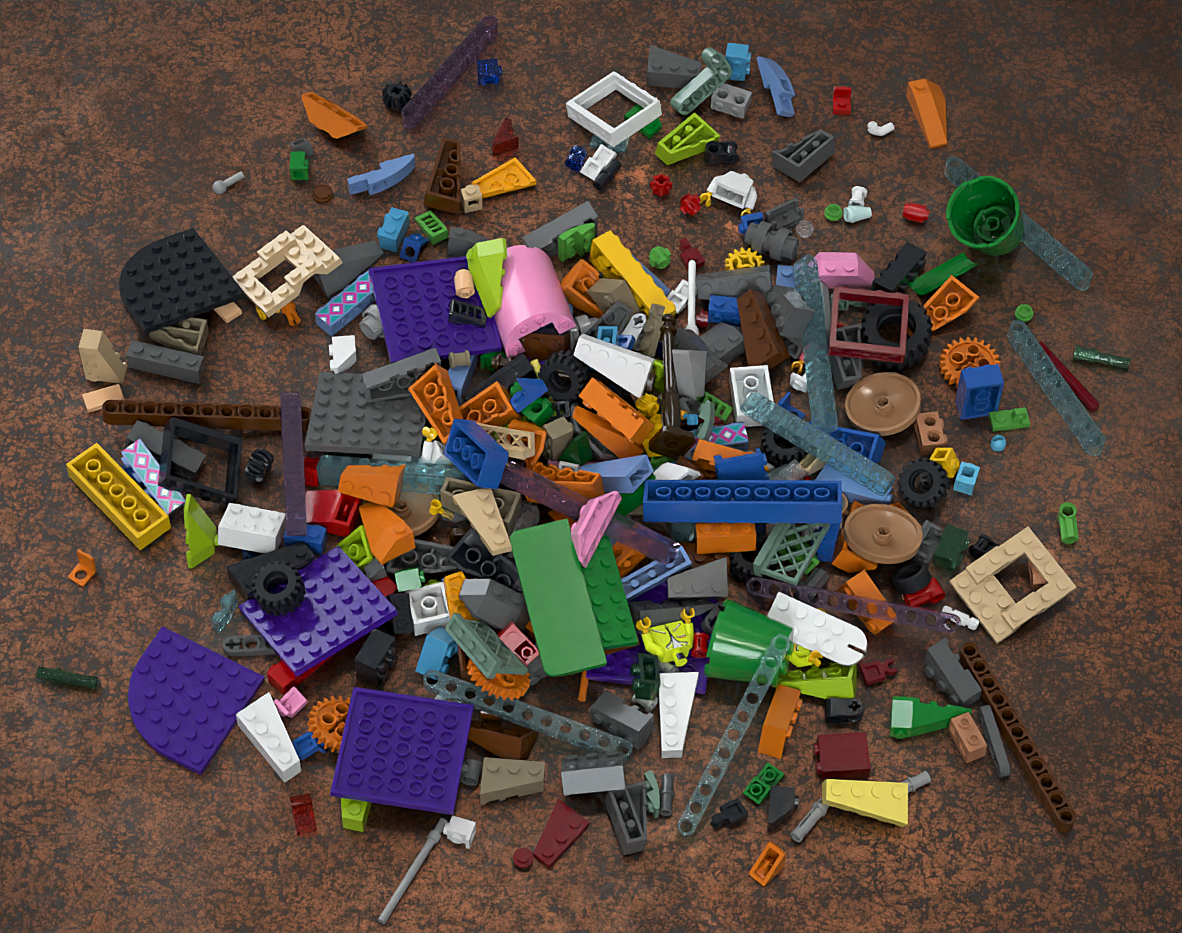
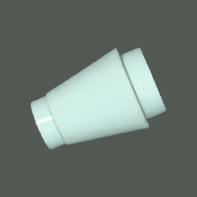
(856, 213)

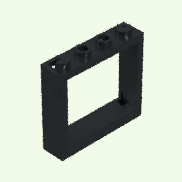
(207, 437)

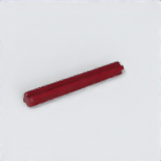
(1071, 380)

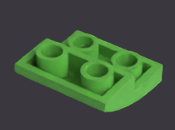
(576, 241)

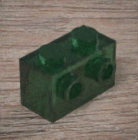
(950, 548)
(645, 676)

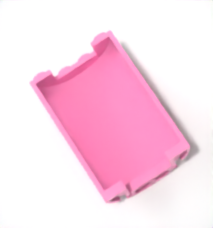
(530, 298)

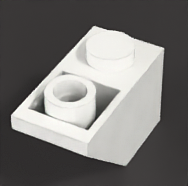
(343, 353)

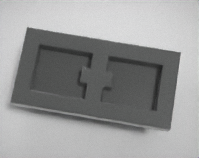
(785, 215)
(929, 542)

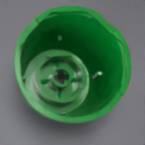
(980, 206)
(741, 642)

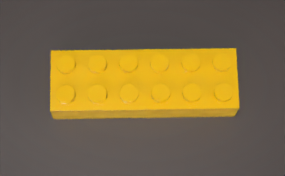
(617, 262)
(118, 496)

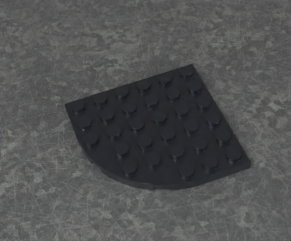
(175, 282)

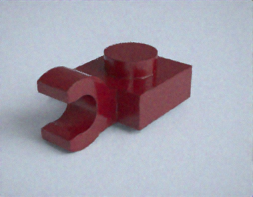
(690, 254)

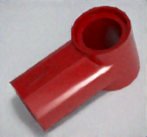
(931, 593)

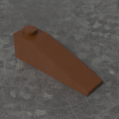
(503, 742)

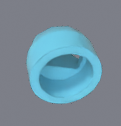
(999, 443)

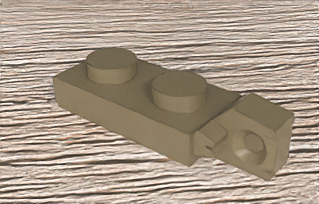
(652, 331)

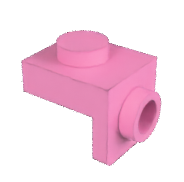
(291, 703)

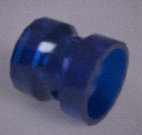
(576, 157)

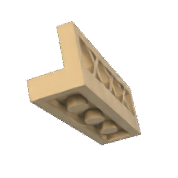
(515, 451)

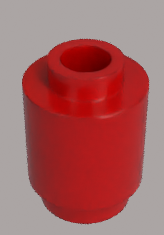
(915, 212)

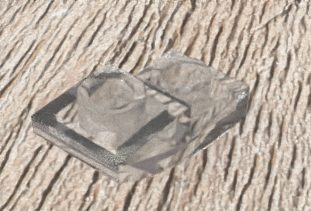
(792, 471)

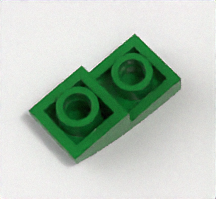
(760, 786)

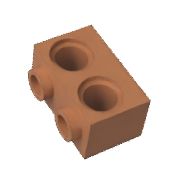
(926, 434)
(967, 737)

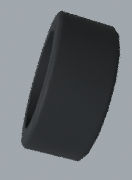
(911, 577)

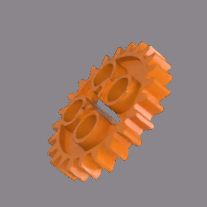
(962, 353)
(502, 685)
(328, 718)

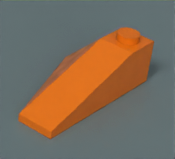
(575, 288)
(948, 303)
(606, 434)
(540, 438)

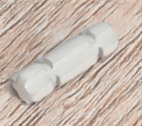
(965, 620)

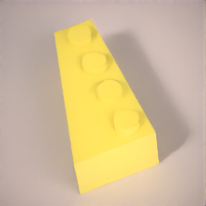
(869, 798)

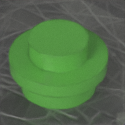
(833, 212)
(1024, 313)

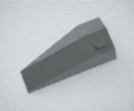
(355, 261)
(615, 316)
(666, 612)

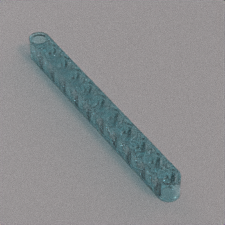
(1034, 236)
(816, 348)
(521, 707)
(740, 727)

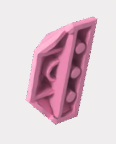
(844, 270)
(592, 524)

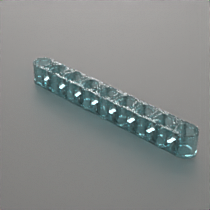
(1019, 336)
(818, 443)

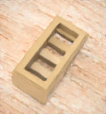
(811, 464)

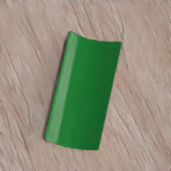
(940, 274)

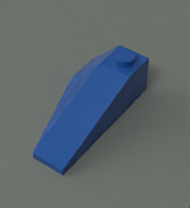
(864, 443)

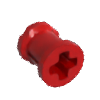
(700, 645)

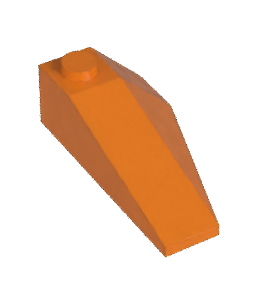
(929, 109)
(385, 532)
(845, 557)

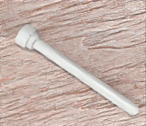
(691, 297)

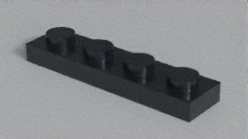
(505, 376)

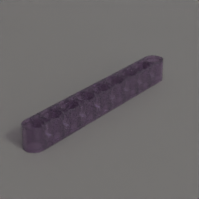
(449, 72)
(293, 464)

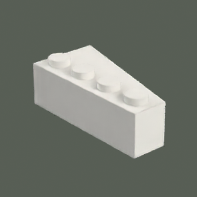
(616, 363)
(675, 708)
(268, 734)

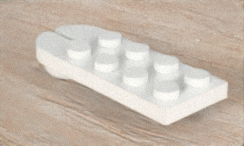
(819, 630)

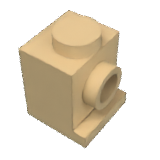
(469, 194)

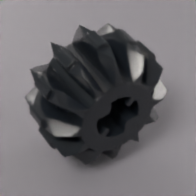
(396, 95)
(259, 465)

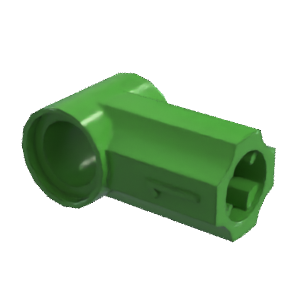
(1068, 524)

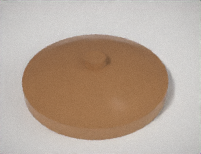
(883, 403)
(414, 510)
(883, 533)

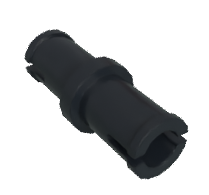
(607, 174)

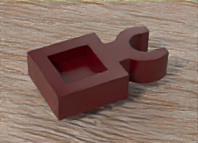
(876, 672)

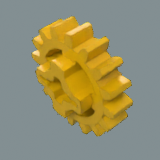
(743, 259)

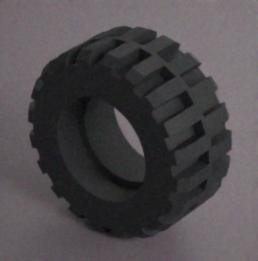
(918, 322)

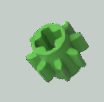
(659, 257)

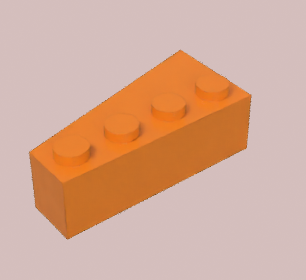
(437, 400)
(490, 407)
(616, 411)
(582, 482)

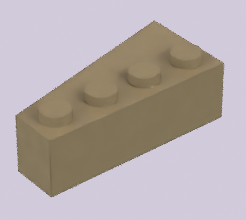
(508, 501)

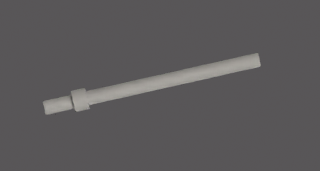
(432, 838)

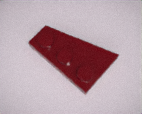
(559, 834)

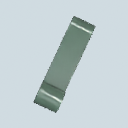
(704, 83)

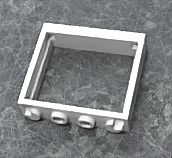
(577, 109)

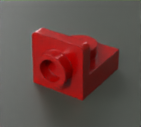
(841, 100)
(310, 471)

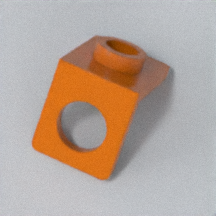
(86, 564)

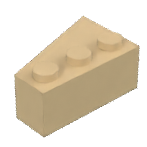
(99, 358)

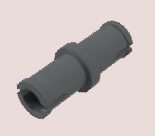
(666, 794)

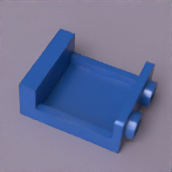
(742, 467)

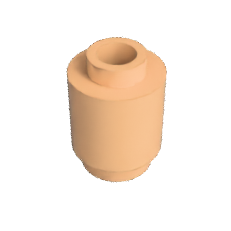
(464, 283)

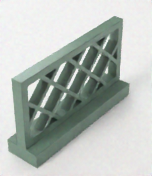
(774, 543)
(484, 647)

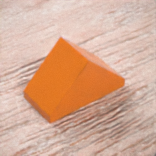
(768, 864)

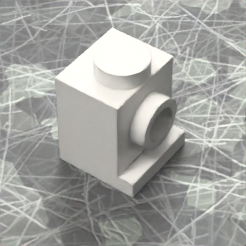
(460, 831)

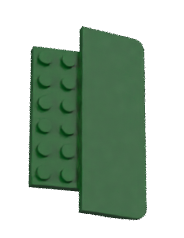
(571, 607)

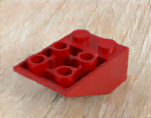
(332, 511)

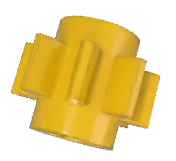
(647, 405)

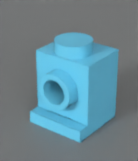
(966, 478)

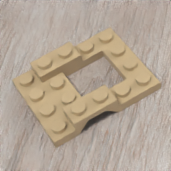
(302, 251)
(991, 601)

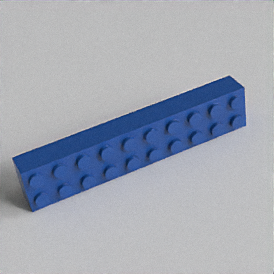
(743, 501)

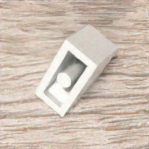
(675, 472)

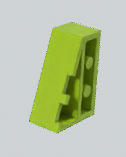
(686, 140)
(354, 813)

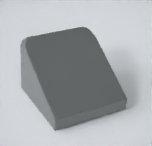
(301, 145)
(375, 570)

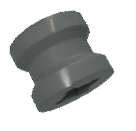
(925, 478)

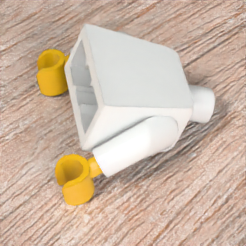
(733, 189)
(433, 451)

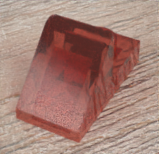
(505, 140)
(303, 813)

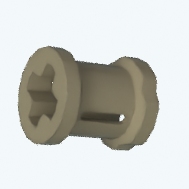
(459, 359)

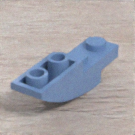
(780, 85)
(388, 175)

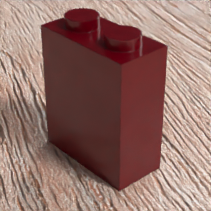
(842, 756)

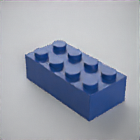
(476, 453)

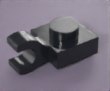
(730, 812)

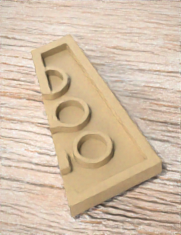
(485, 518)

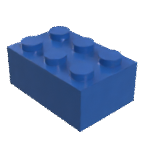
(979, 391)

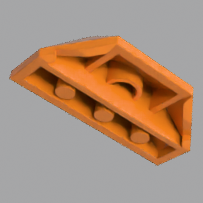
(330, 116)

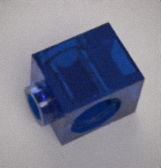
(488, 71)

